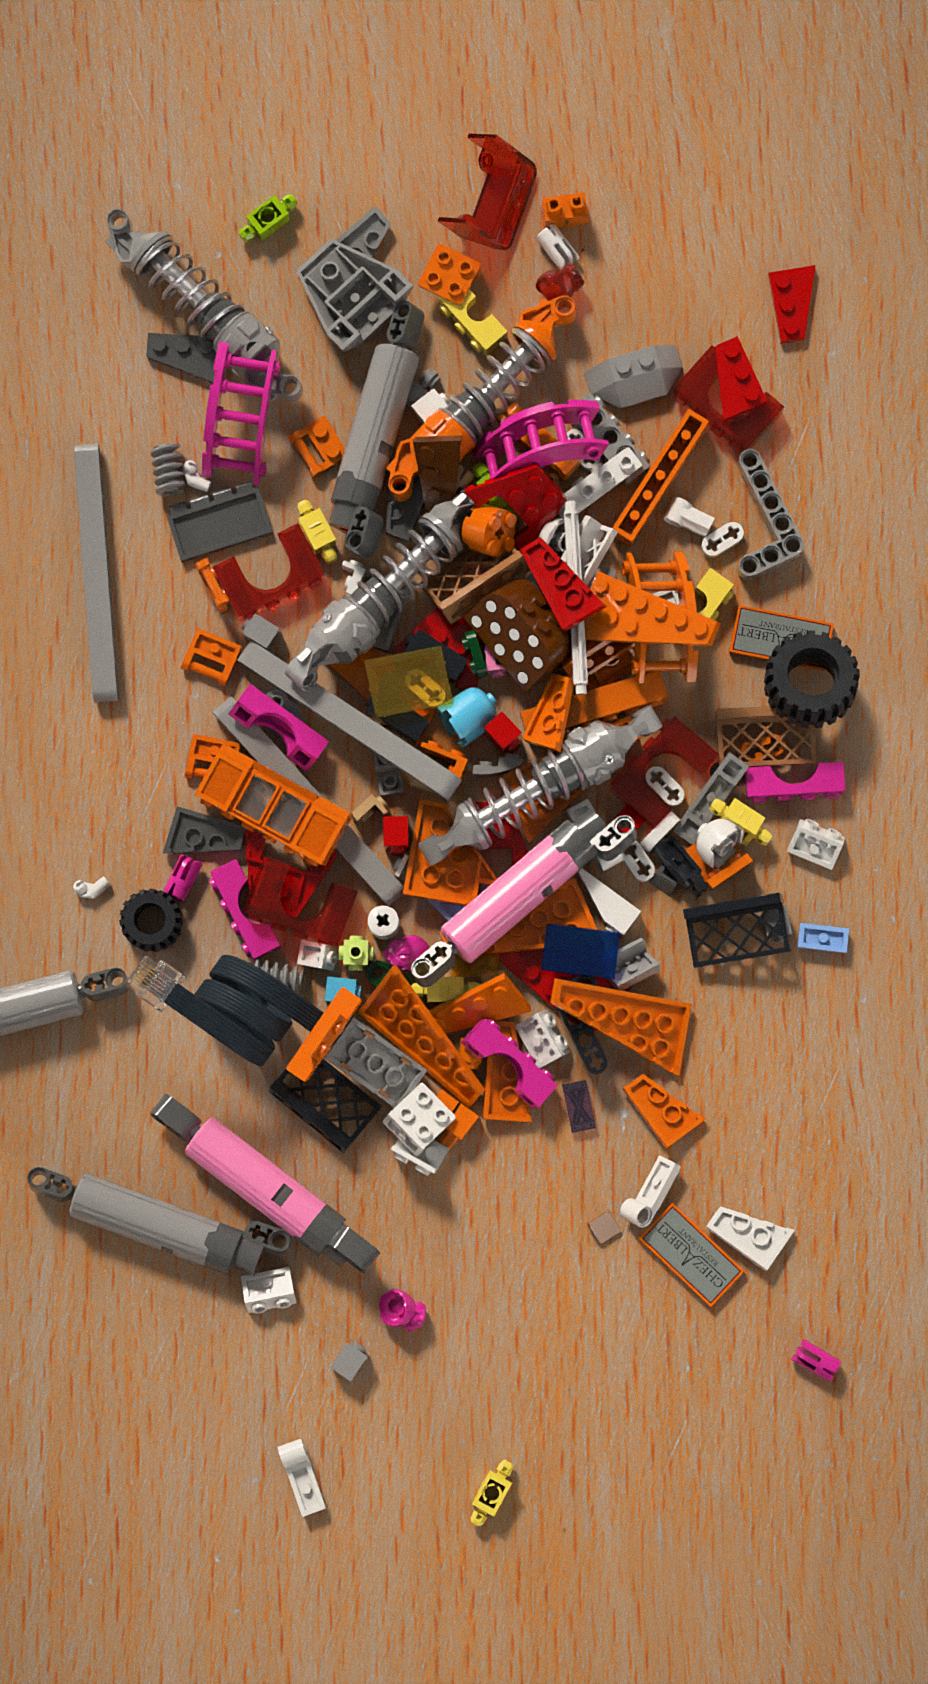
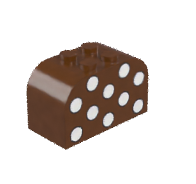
(521, 632)

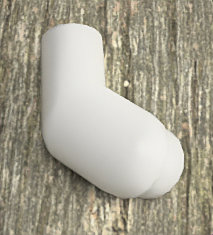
(193, 478)
(89, 890)

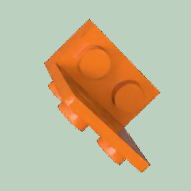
(449, 274)
(454, 758)
(716, 876)

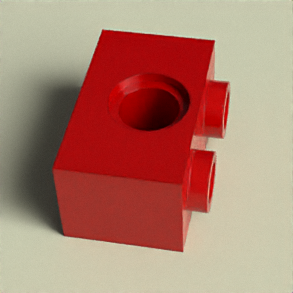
(503, 734)
(396, 834)

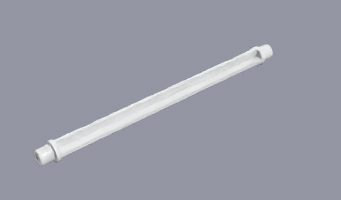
(573, 559)

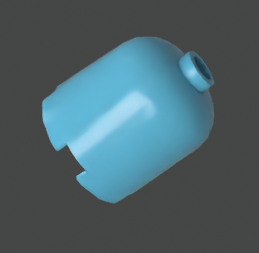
(468, 715)

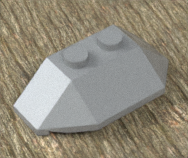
(635, 376)

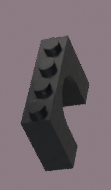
(411, 724)

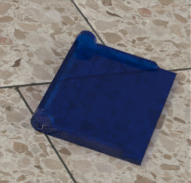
(580, 951)

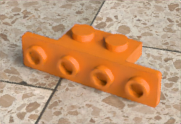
(324, 1034)

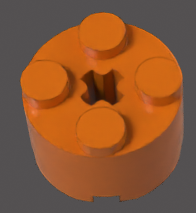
(489, 530)

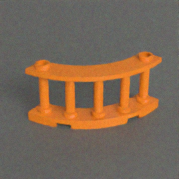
(677, 568)

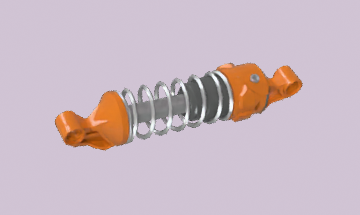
(473, 408)

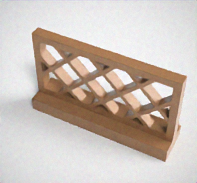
(464, 599)
(759, 716)

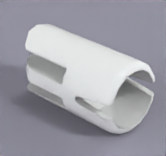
(557, 246)

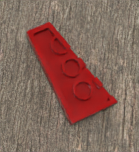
(564, 591)

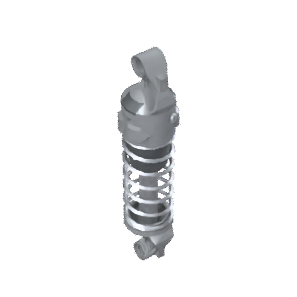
(217, 316)
(356, 619)
(585, 759)

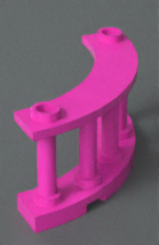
(217, 413)
(530, 421)

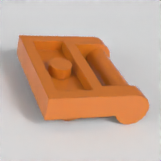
(325, 442)
(210, 580)
(213, 649)
(204, 749)

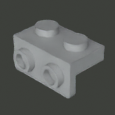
(633, 965)

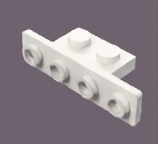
(601, 480)

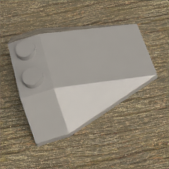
(351, 292)

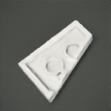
(751, 1237)

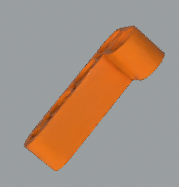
(564, 468)

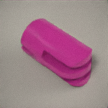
(182, 878)
(816, 1360)

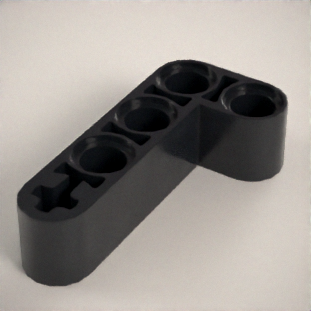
(580, 1029)

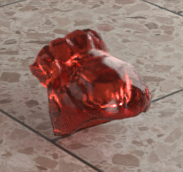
(560, 282)

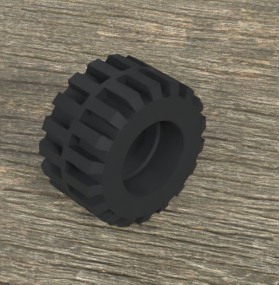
(136, 905)

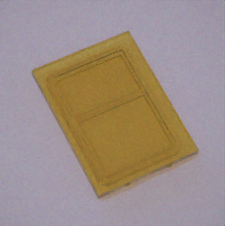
(408, 681)

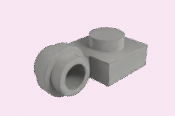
(429, 379)

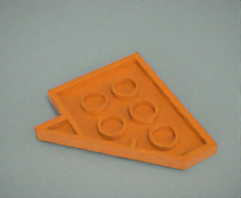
(455, 877)

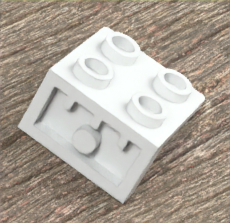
(418, 1119)
(427, 1161)

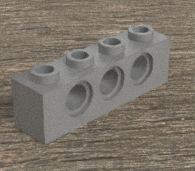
(611, 425)

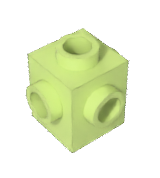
(356, 963)

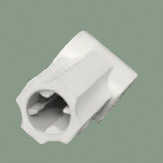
(682, 514)

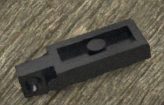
(681, 865)

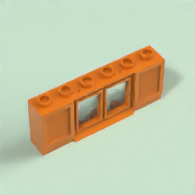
(273, 805)

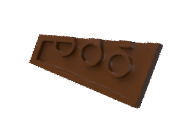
(437, 467)

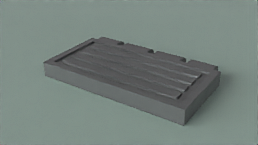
(218, 523)

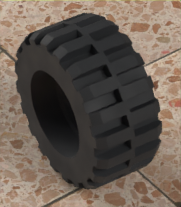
(821, 652)

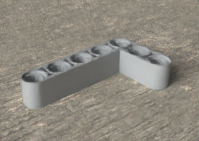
(770, 517)

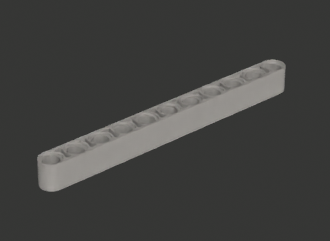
(96, 573)
(352, 722)
(349, 845)

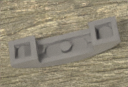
(717, 787)

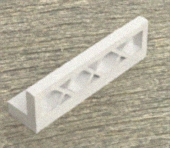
(590, 535)

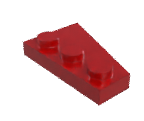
(791, 301)
(737, 380)

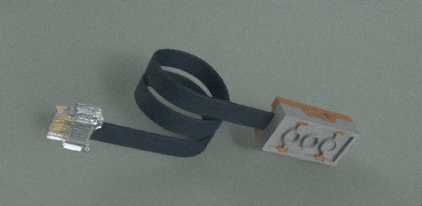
(252, 1008)

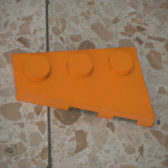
(551, 714)
(661, 1111)

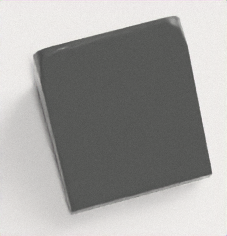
(664, 880)

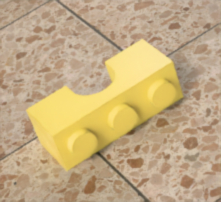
(484, 334)
(715, 591)

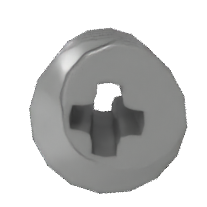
(166, 469)
(291, 979)

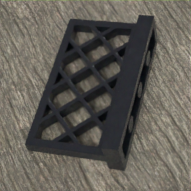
(736, 908)
(316, 1119)

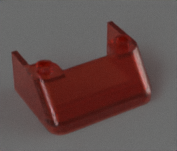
(502, 196)

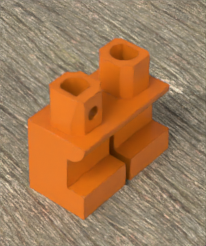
(564, 207)
(461, 1124)

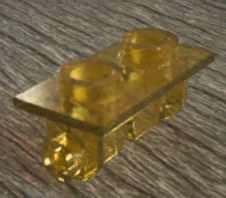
(484, 966)

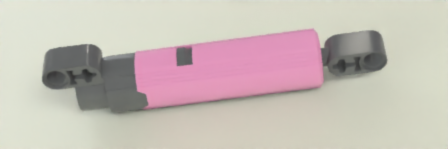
(523, 889)
(266, 1186)

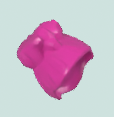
(405, 951)
(401, 1310)

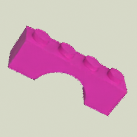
(257, 709)
(764, 784)
(231, 882)
(532, 1082)

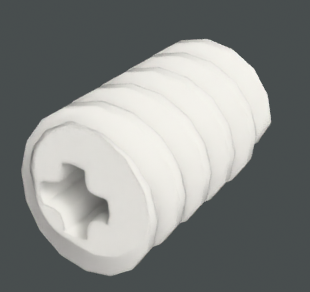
(383, 932)

